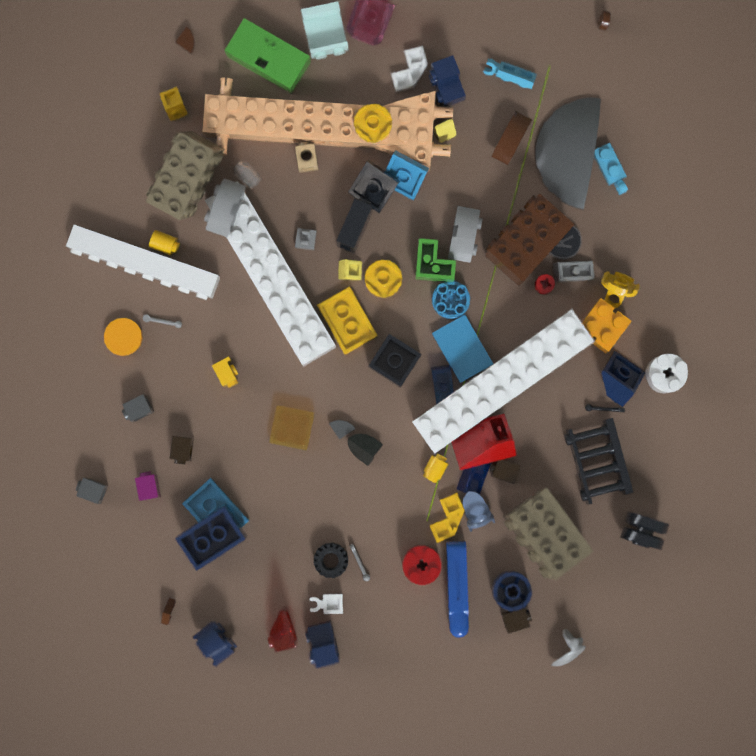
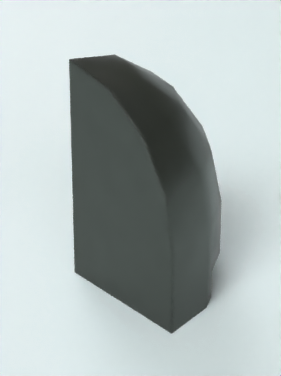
(364, 447)

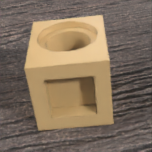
(306, 165)

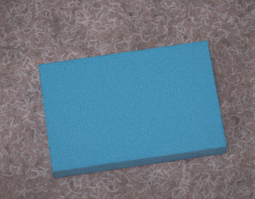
(462, 348)
(209, 499)

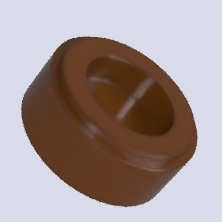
(604, 20)

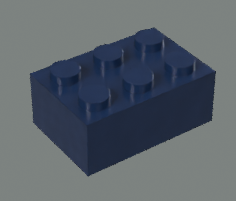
(211, 537)

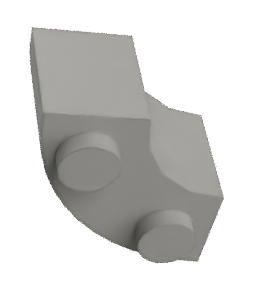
(225, 207)
(464, 234)

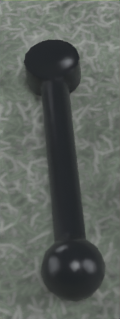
(589, 407)

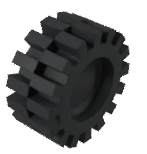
(330, 572)

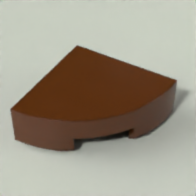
(186, 40)
(166, 616)

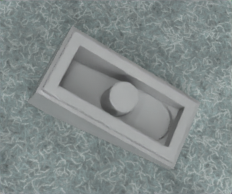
(573, 271)

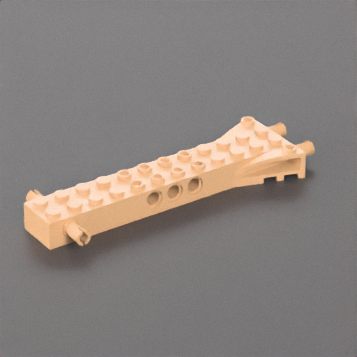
(322, 123)

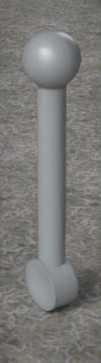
(146, 318)
(366, 577)

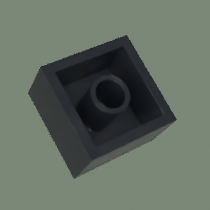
(394, 360)

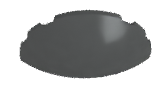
(567, 150)

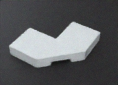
(408, 78)

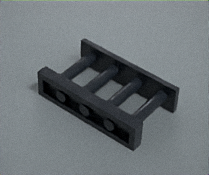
(618, 465)

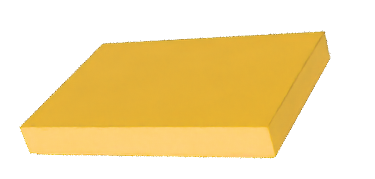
(347, 320)

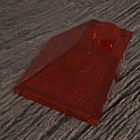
(282, 633)

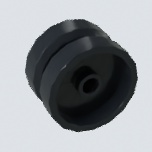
(644, 531)

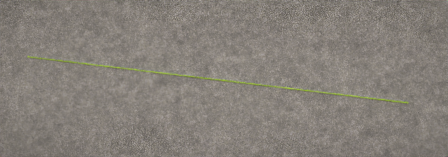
(495, 266)

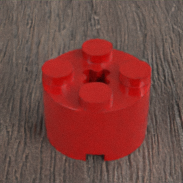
(431, 570)

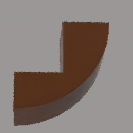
(511, 138)

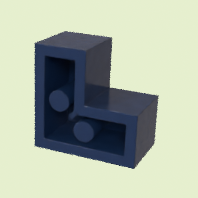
(445, 77)
(324, 645)

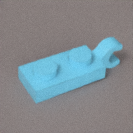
(511, 73)
(611, 167)

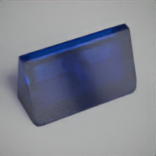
(473, 478)

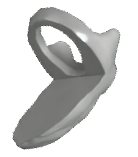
(576, 648)

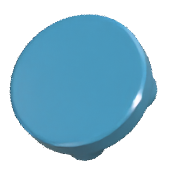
(450, 300)

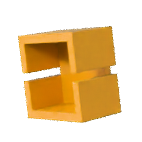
(605, 325)

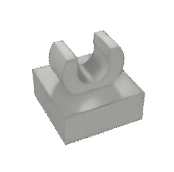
(305, 239)

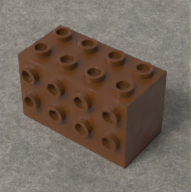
(528, 238)

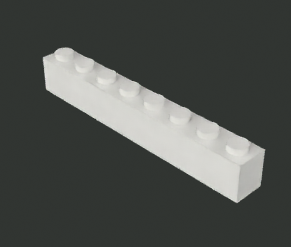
(142, 261)

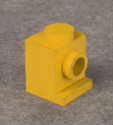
(225, 372)

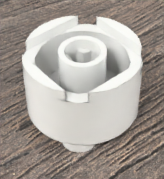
(676, 368)

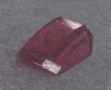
(370, 20)

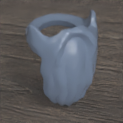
(476, 510)

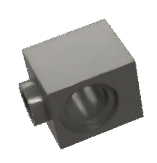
(137, 408)
(91, 490)

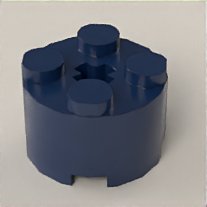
(515, 601)
(215, 643)

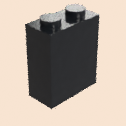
(354, 225)

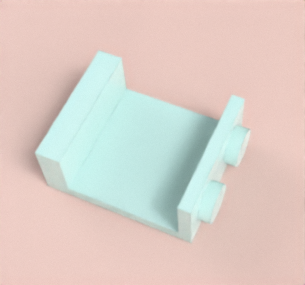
(324, 30)

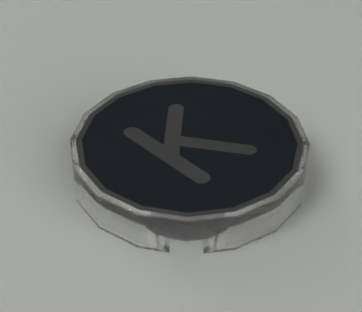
(568, 245)

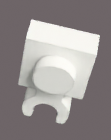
(330, 604)

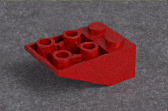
(484, 443)

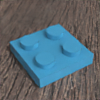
(408, 172)

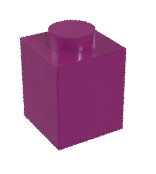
(147, 486)

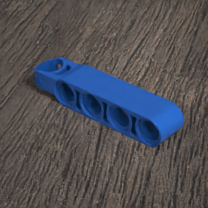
(457, 588)

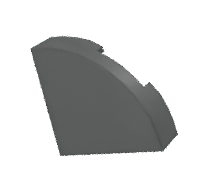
(341, 428)

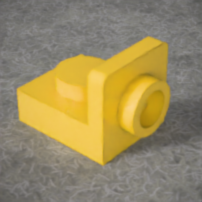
(173, 104)

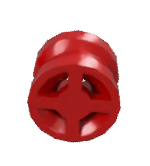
(544, 284)

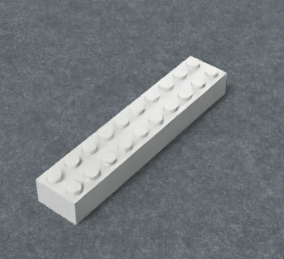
(277, 285)
(503, 381)

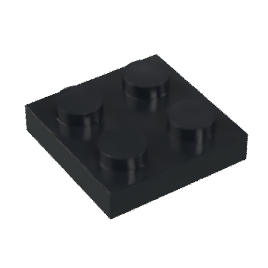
(374, 185)

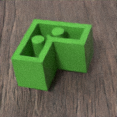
(430, 267)

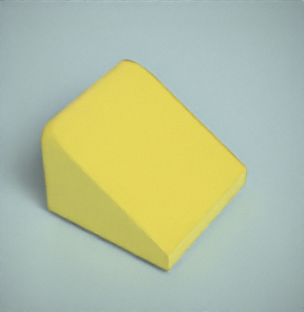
(445, 130)
(350, 270)

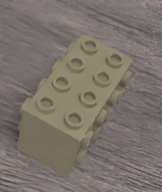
(184, 175)
(547, 534)

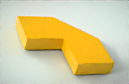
(454, 511)

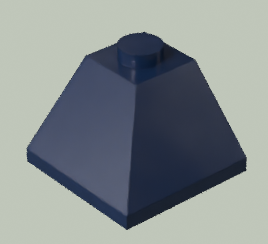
(621, 378)

